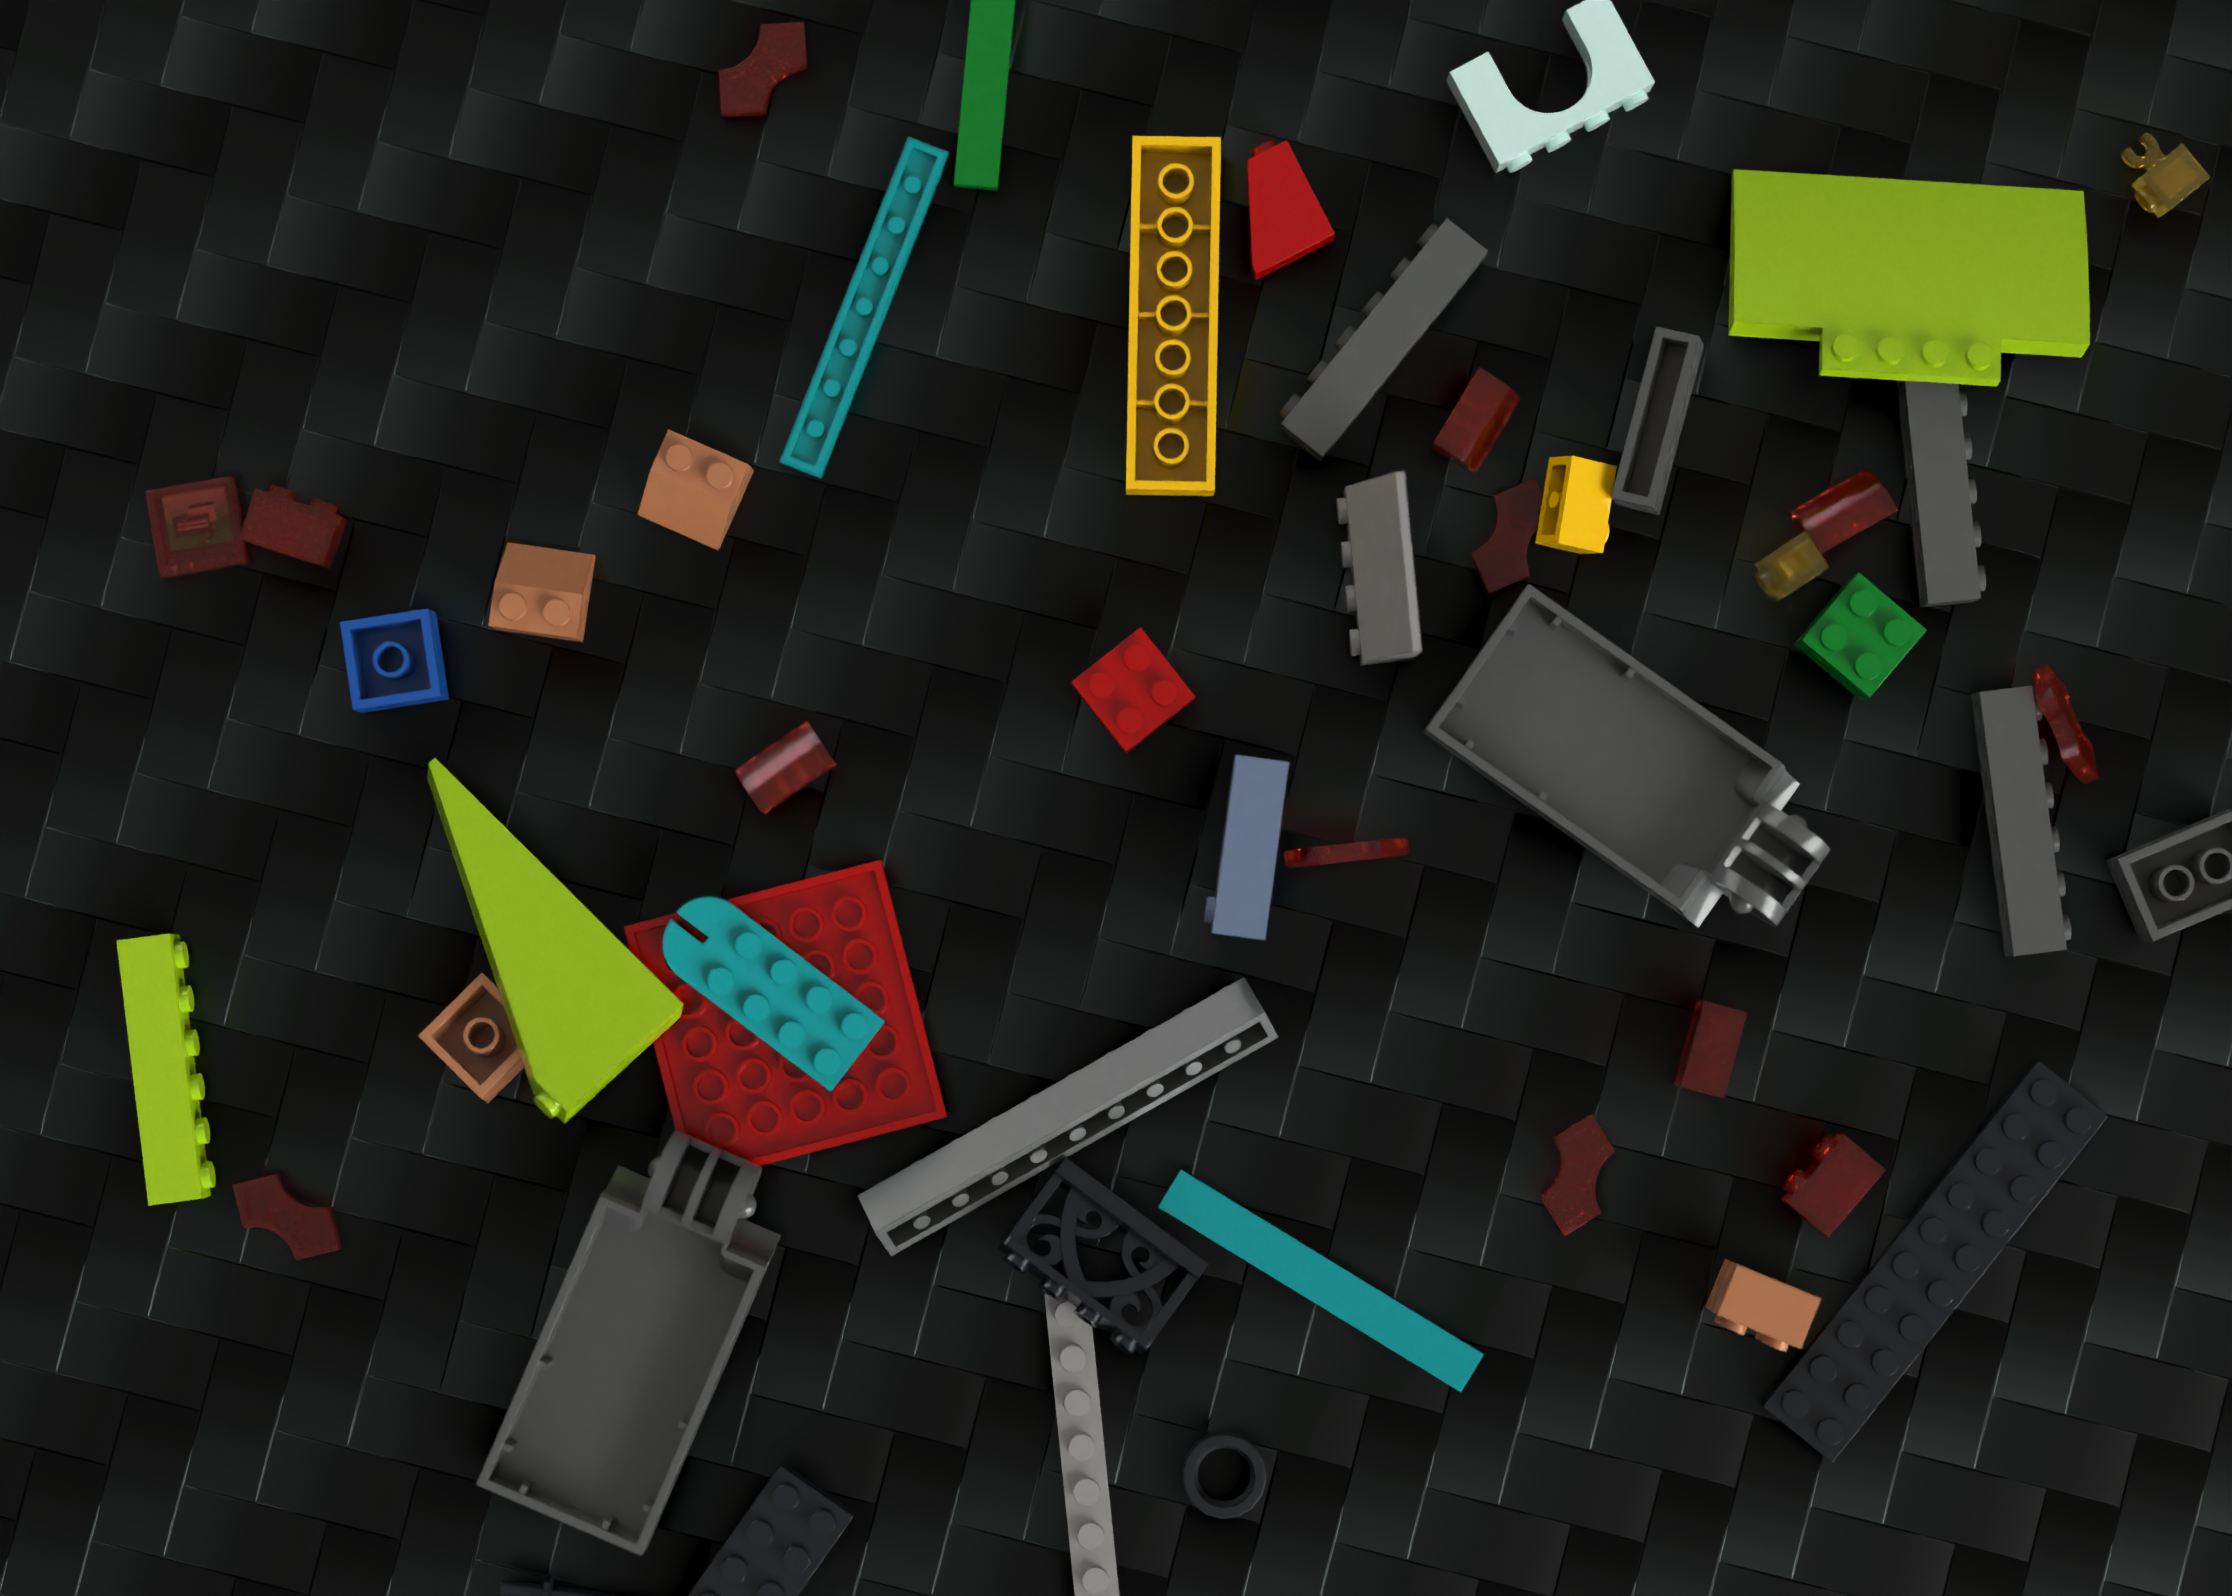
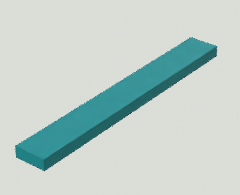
(864, 307)
(1320, 1280)

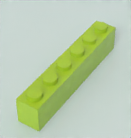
(164, 1068)

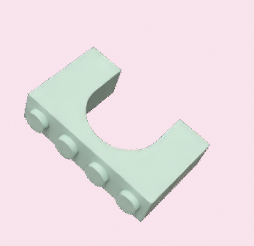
(1513, 131)

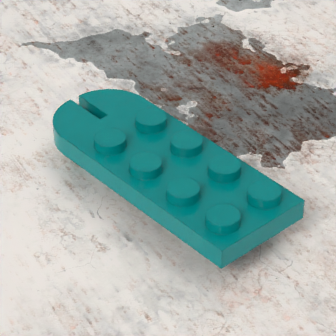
(770, 989)

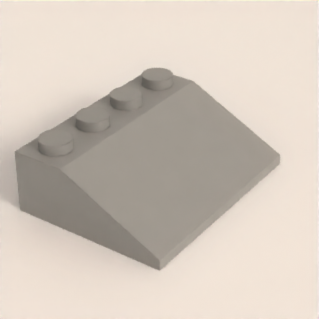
(1380, 570)

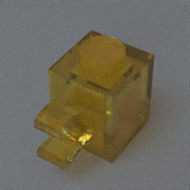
(2167, 177)
(1790, 566)

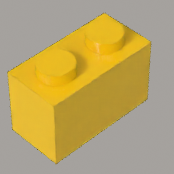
(1576, 505)

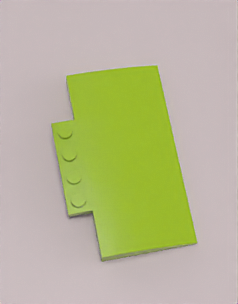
(1909, 273)

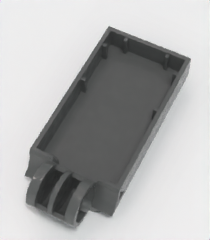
(1628, 766)
(635, 1345)

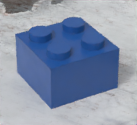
(394, 660)

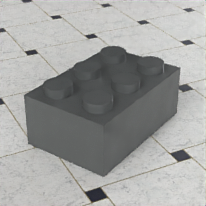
(2177, 877)

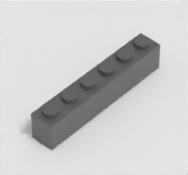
(1383, 338)
(1940, 493)
(2020, 821)

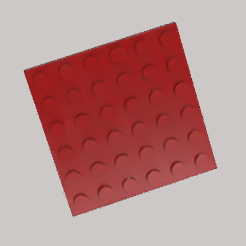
(751, 1098)

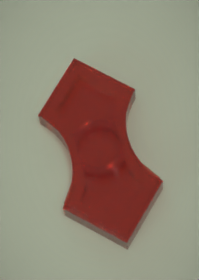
(750, 83)
(1504, 555)
(2071, 739)
(1346, 852)
(1582, 1153)
(303, 1227)

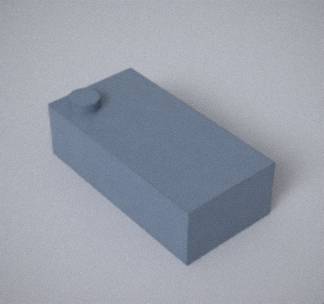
(1248, 848)

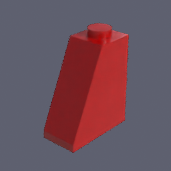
(1281, 210)

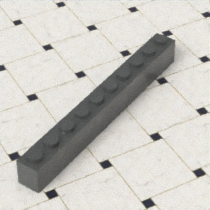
(1067, 1116)

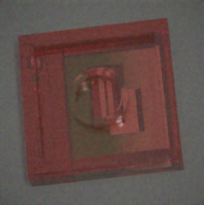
(197, 527)

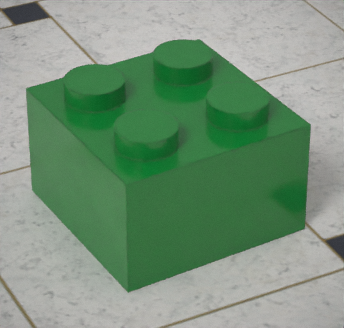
(1860, 636)

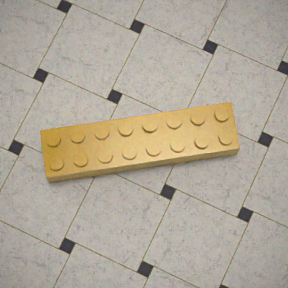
(1173, 316)

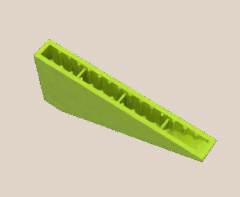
(566, 982)

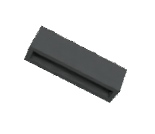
(1657, 420)

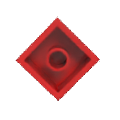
(1133, 690)

